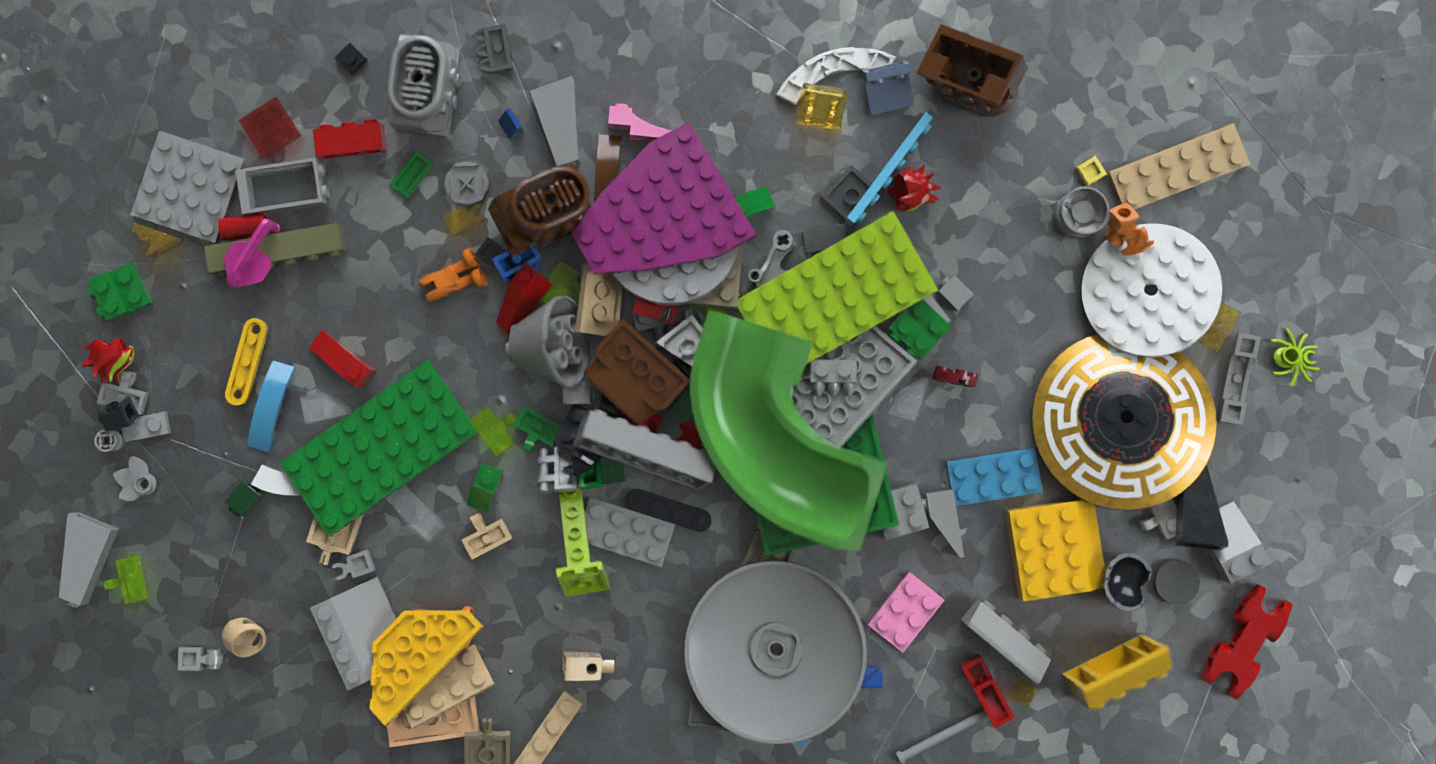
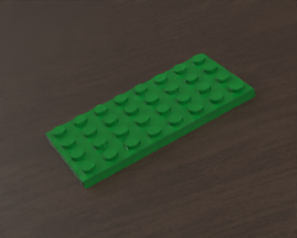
(379, 448)

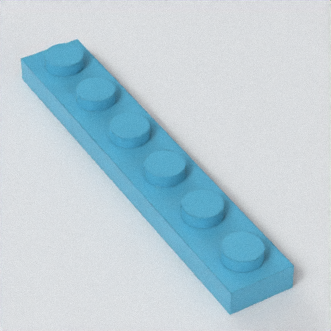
(884, 177)

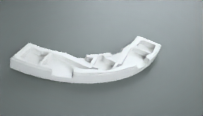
(828, 64)
(274, 481)

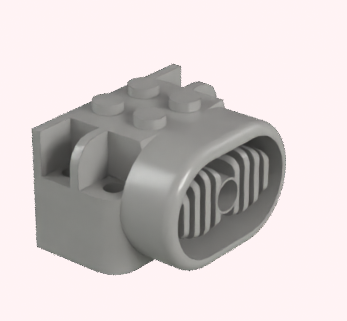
(428, 104)

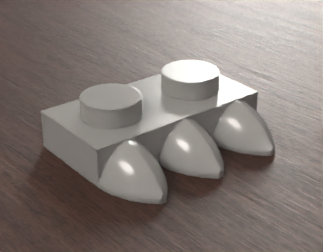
(834, 374)

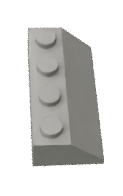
(1007, 640)

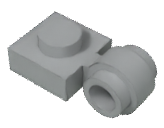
(193, 658)

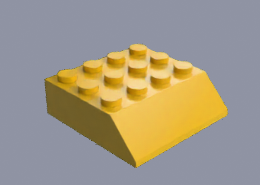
(1055, 549)
(1118, 671)

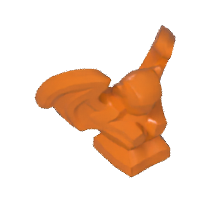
(1123, 228)

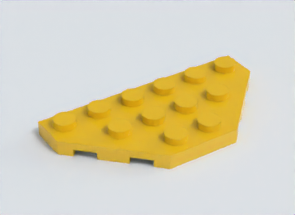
(413, 654)

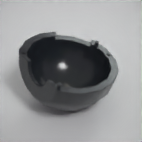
(1123, 581)

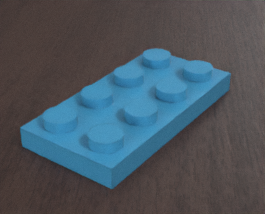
(994, 476)

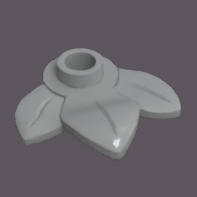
(132, 480)

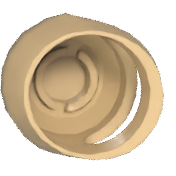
(239, 636)

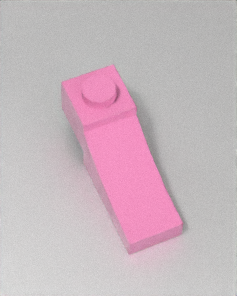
(623, 119)

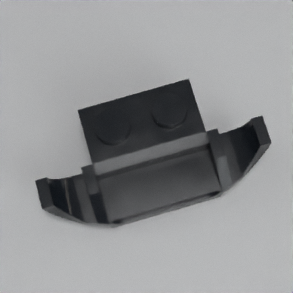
(581, 459)

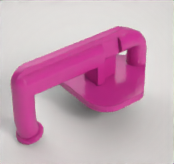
(244, 261)

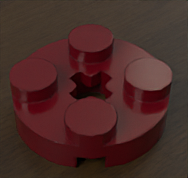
(955, 377)

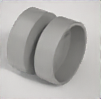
(1081, 212)

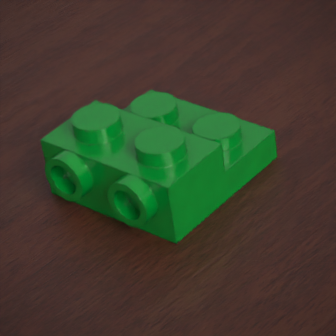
(119, 292)
(918, 329)

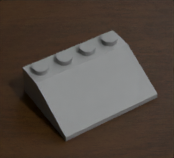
(351, 626)

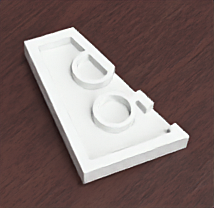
(683, 339)

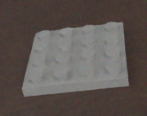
(187, 187)

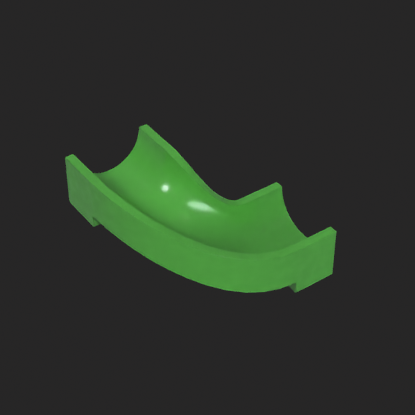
(765, 446)

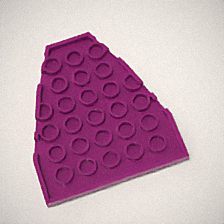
(663, 211)

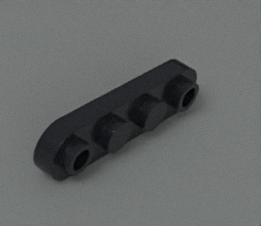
(668, 510)

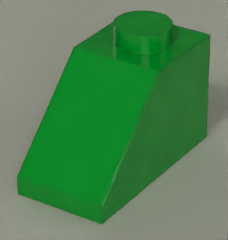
(755, 202)

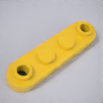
(246, 362)

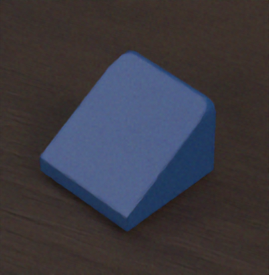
(510, 124)

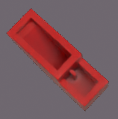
(986, 690)

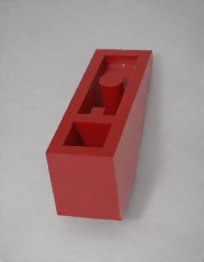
(522, 295)
(342, 359)

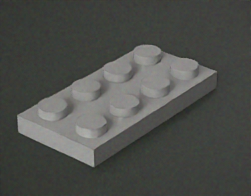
(627, 532)

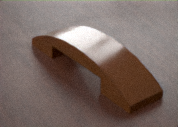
(607, 162)

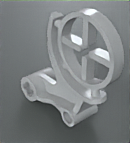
(776, 255)

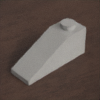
(943, 514)

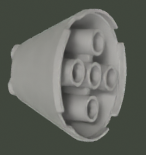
(548, 343)

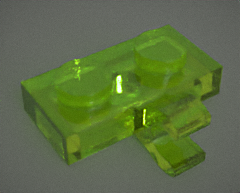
(494, 430)
(130, 579)

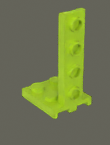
(580, 574)

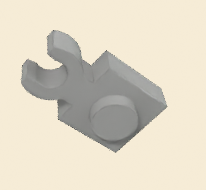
(357, 564)

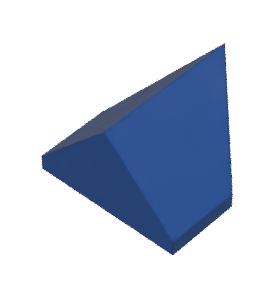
(509, 266)

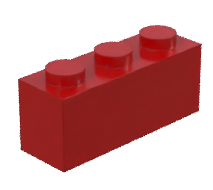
(349, 139)

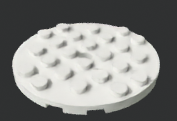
(1160, 323)

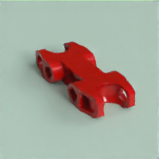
(1247, 640)

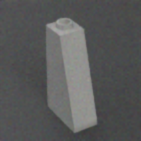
(558, 114)
(84, 557)

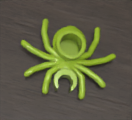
(1294, 357)

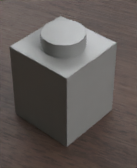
(954, 292)
(579, 394)

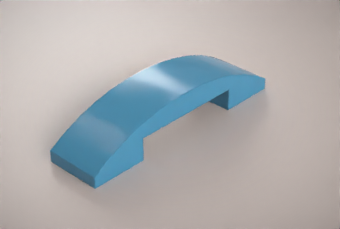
(269, 405)

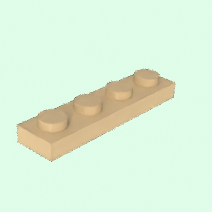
(550, 730)

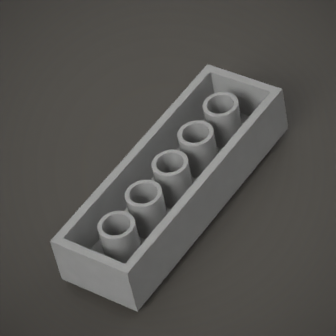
(645, 450)

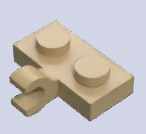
(486, 536)

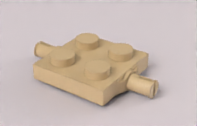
(340, 542)

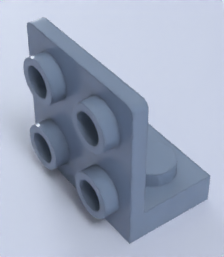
(888, 87)

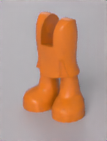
(448, 279)

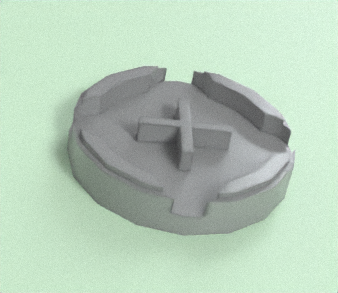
(466, 184)

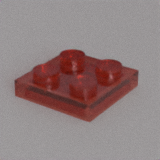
(270, 128)

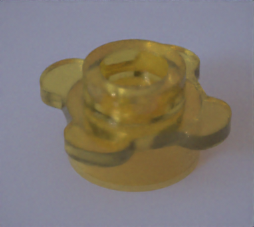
(1025, 699)

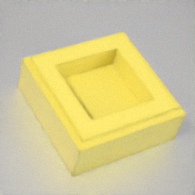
(1090, 171)

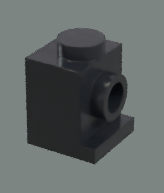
(118, 415)

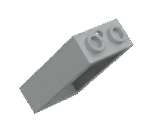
(246, 191)

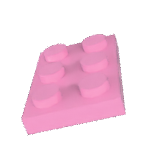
(905, 612)

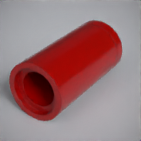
(240, 226)

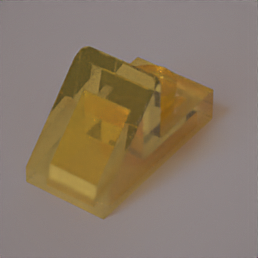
(159, 241)

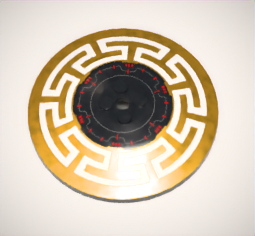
(1116, 461)

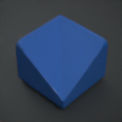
(872, 678)

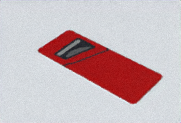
(654, 311)

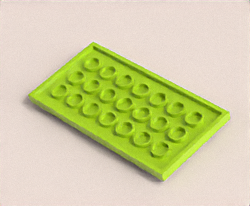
(843, 288)

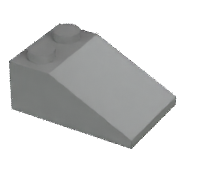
(1244, 551)

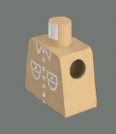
(575, 665)

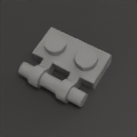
(562, 480)

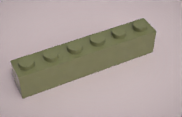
(286, 247)

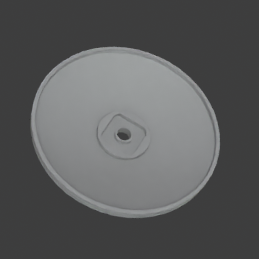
(766, 693)

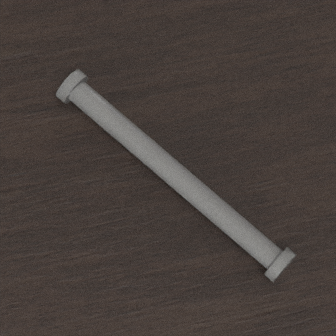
(945, 734)

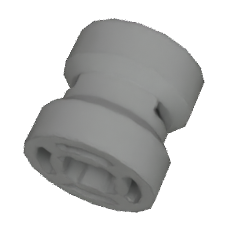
(113, 442)

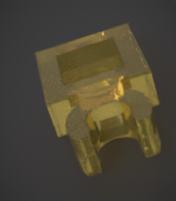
(460, 220)

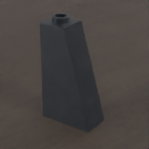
(1199, 516)

